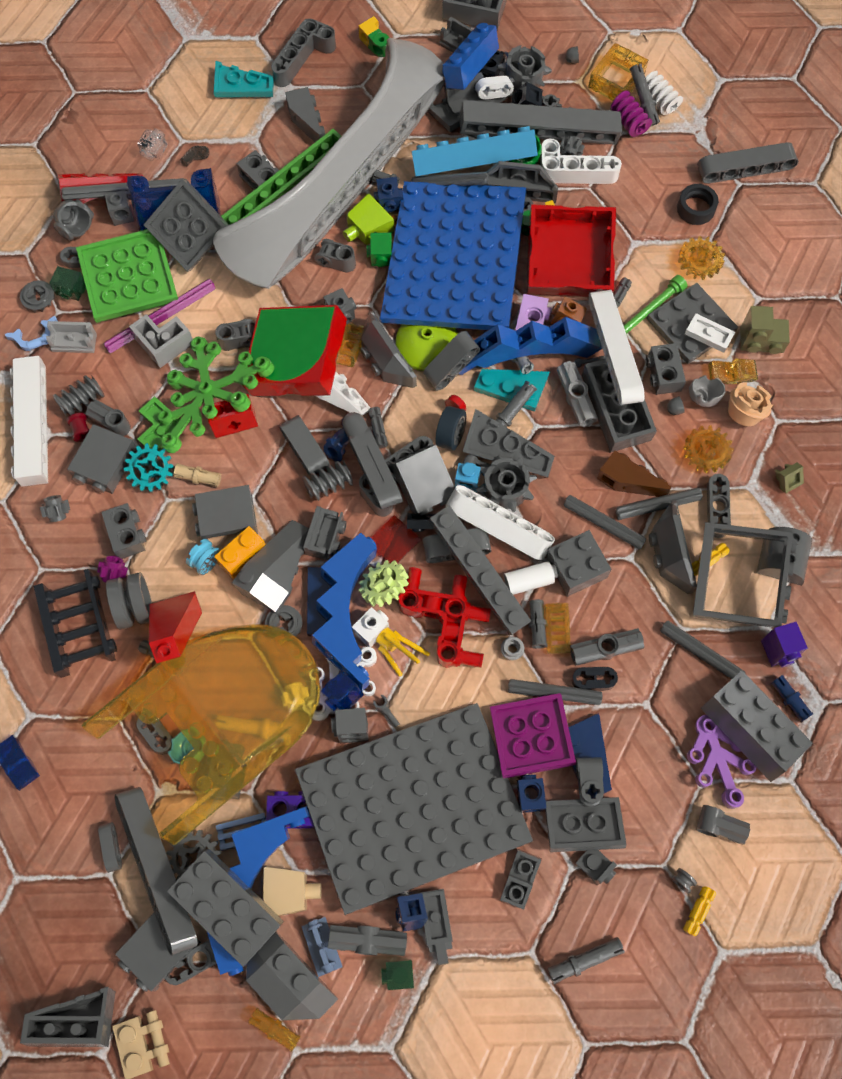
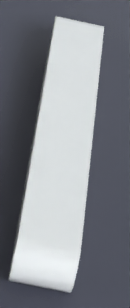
(616, 347)

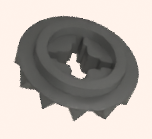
(28, 296)
(288, 614)

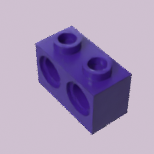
(292, 802)

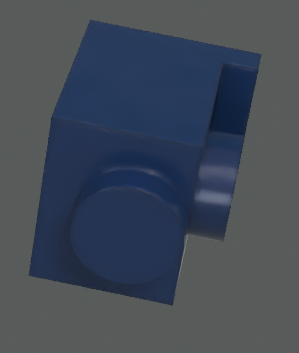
(411, 912)

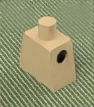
(288, 890)

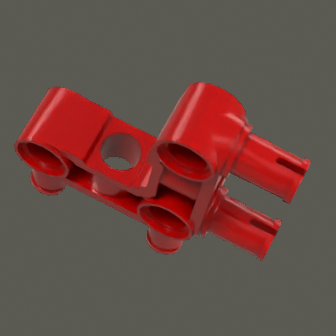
(437, 606)

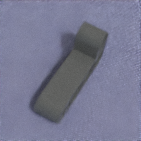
(308, 36)
(367, 494)

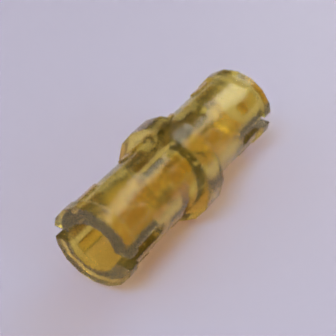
(274, 1029)

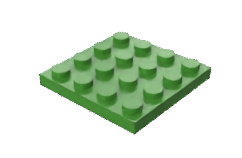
(126, 275)

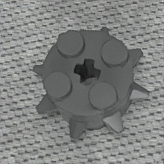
(525, 66)
(510, 472)

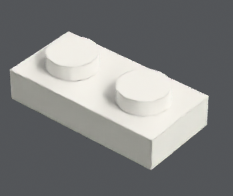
(709, 333)

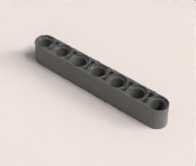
(155, 870)

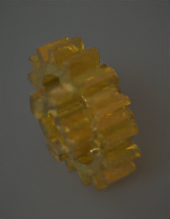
(701, 257)
(719, 452)

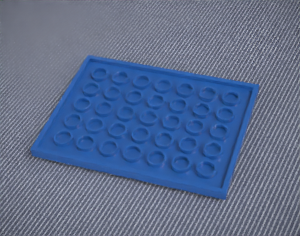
(454, 256)

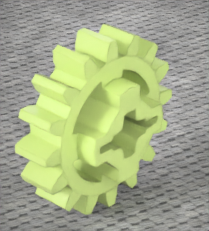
(383, 583)

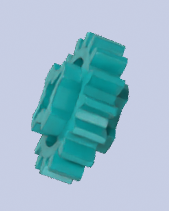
(146, 477)

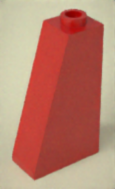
(172, 625)

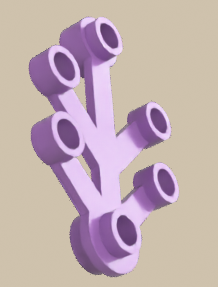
(719, 757)

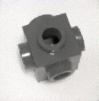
(345, 304)

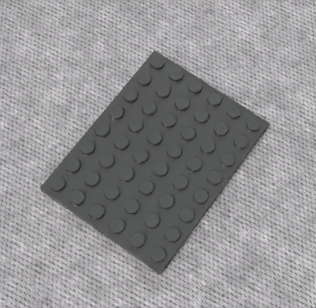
(412, 808)

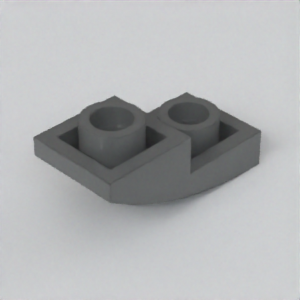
(520, 879)

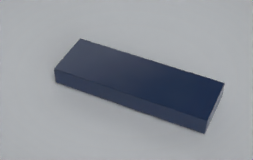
(316, 588)

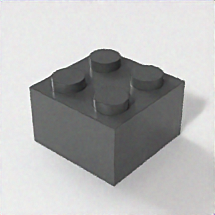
(578, 563)

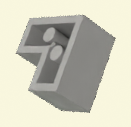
(164, 342)

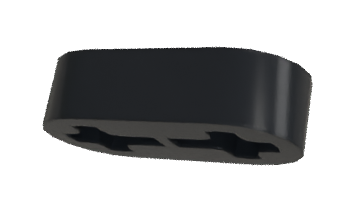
(594, 673)

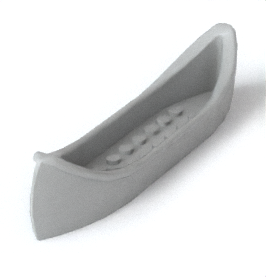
(283, 233)

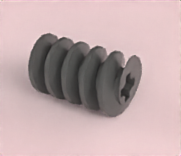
(78, 395)
(327, 480)

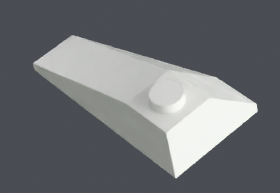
(346, 397)

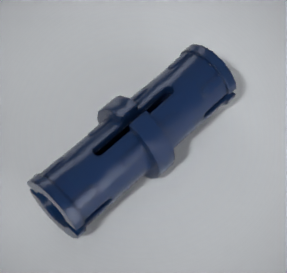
(792, 698)

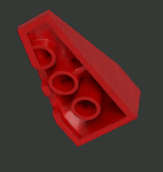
(81, 179)

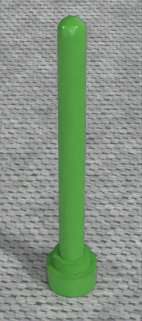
(676, 285)

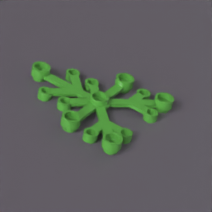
(207, 389)

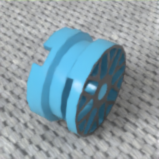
(203, 557)

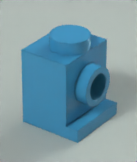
(469, 474)

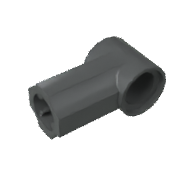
(108, 417)
(716, 823)

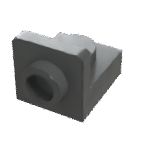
(596, 866)

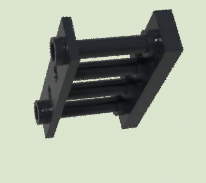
(57, 639)

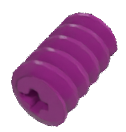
(631, 114)

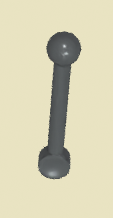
(579, 362)

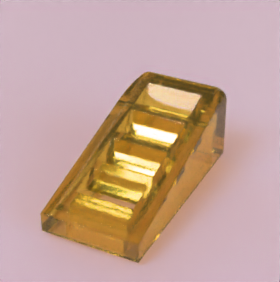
(347, 356)
(557, 608)

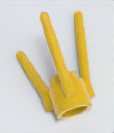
(390, 641)

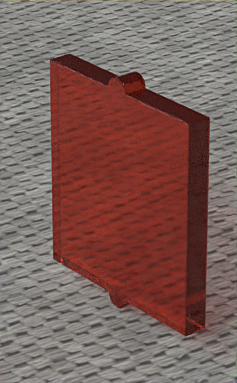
(394, 540)

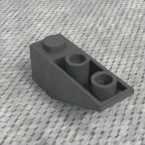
(303, 114)

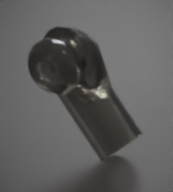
(195, 153)

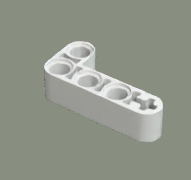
(578, 169)

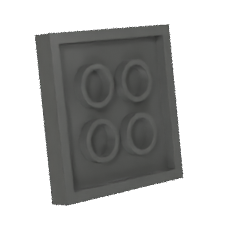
(185, 224)
(675, 316)

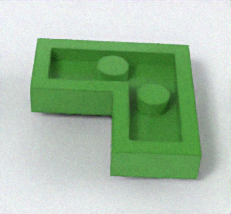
(158, 429)

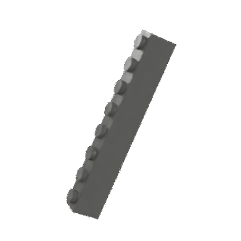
(547, 121)

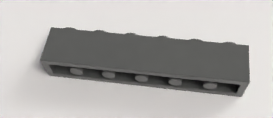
(479, 570)

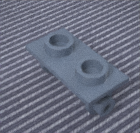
(317, 936)

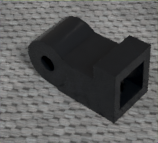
(491, 67)

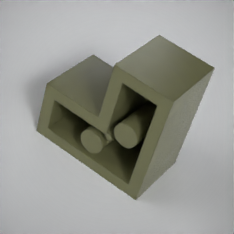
(763, 332)

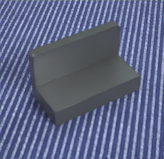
(455, 97)

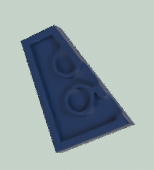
(589, 743)

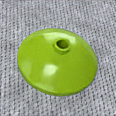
(422, 349)

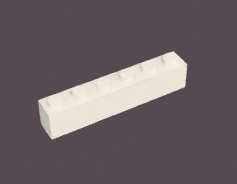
(30, 421)

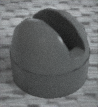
(572, 55)
(675, 406)

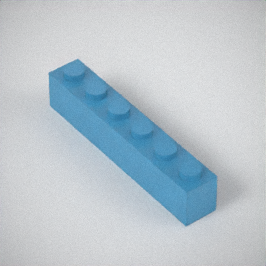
(475, 152)

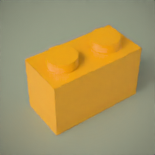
(239, 552)

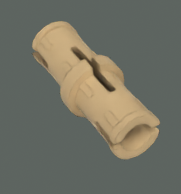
(197, 475)

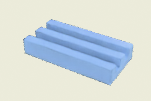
(222, 836)

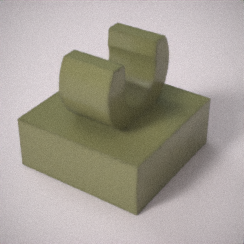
(790, 477)

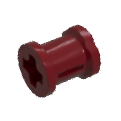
(79, 427)

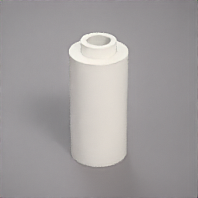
(530, 577)

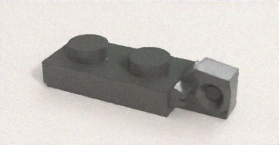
(437, 925)

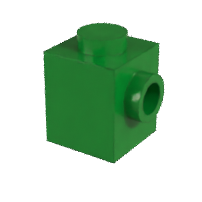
(380, 249)

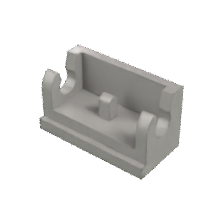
(71, 337)

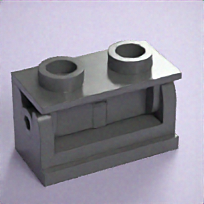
(324, 533)

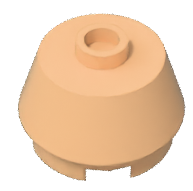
(749, 404)

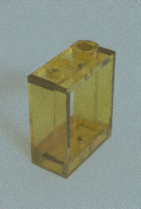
(617, 56)

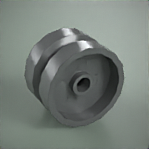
(129, 600)

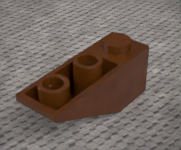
(626, 476)

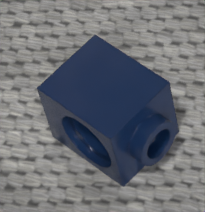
(531, 805)

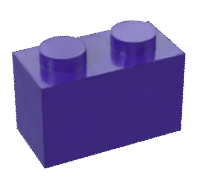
(784, 645)

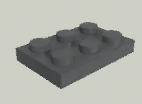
(584, 828)

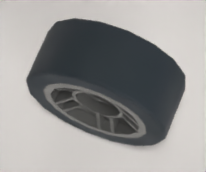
(450, 428)

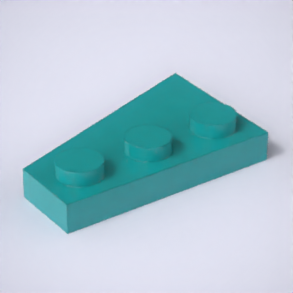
(240, 83)
(506, 383)

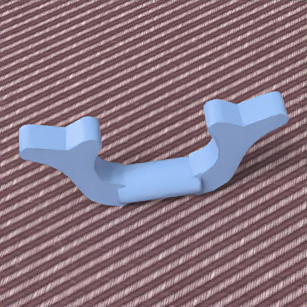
(29, 345)

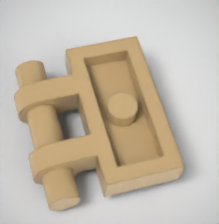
(133, 1045)

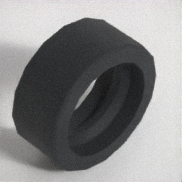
(697, 191)

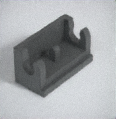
(454, 34)

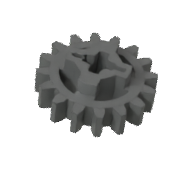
(184, 851)

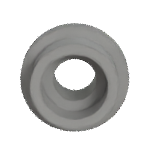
(512, 641)

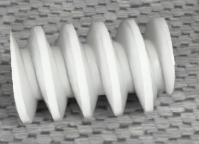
(664, 96)

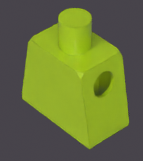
(367, 218)

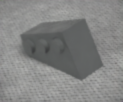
(74, 1023)

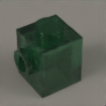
(68, 283)
(398, 975)

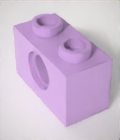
(533, 308)

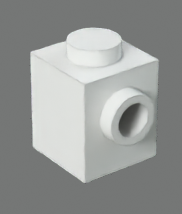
(370, 626)

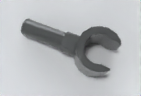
(473, 459)
(385, 709)

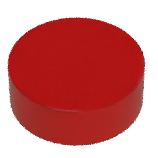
(455, 401)

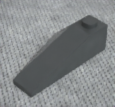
(271, 571)

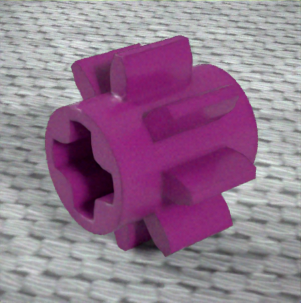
(112, 568)

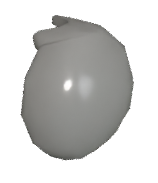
(706, 391)

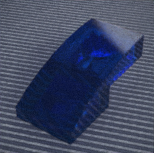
(16, 763)

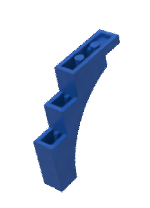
(532, 339)
(336, 636)
(254, 848)

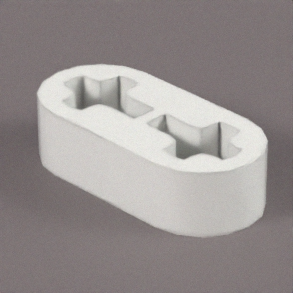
(494, 87)

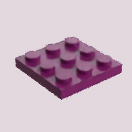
(532, 736)

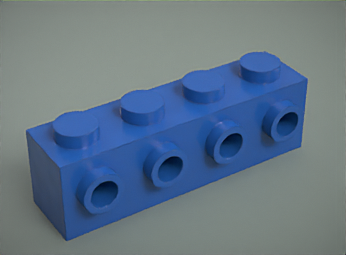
(470, 56)

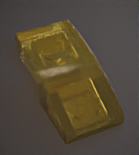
(734, 372)

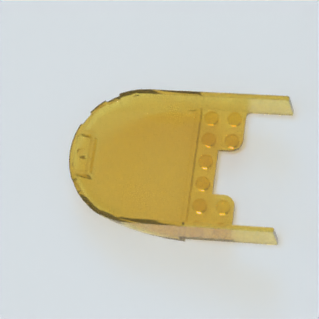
(235, 698)

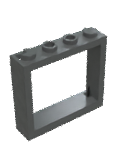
(786, 570)

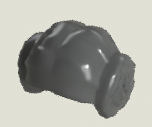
(72, 219)

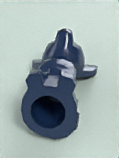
(335, 446)

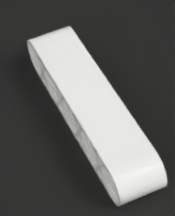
(500, 522)

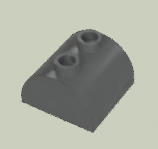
(772, 552)

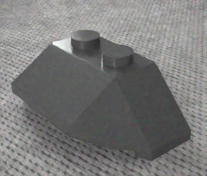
(533, 177)
(384, 355)
(671, 550)
(288, 982)

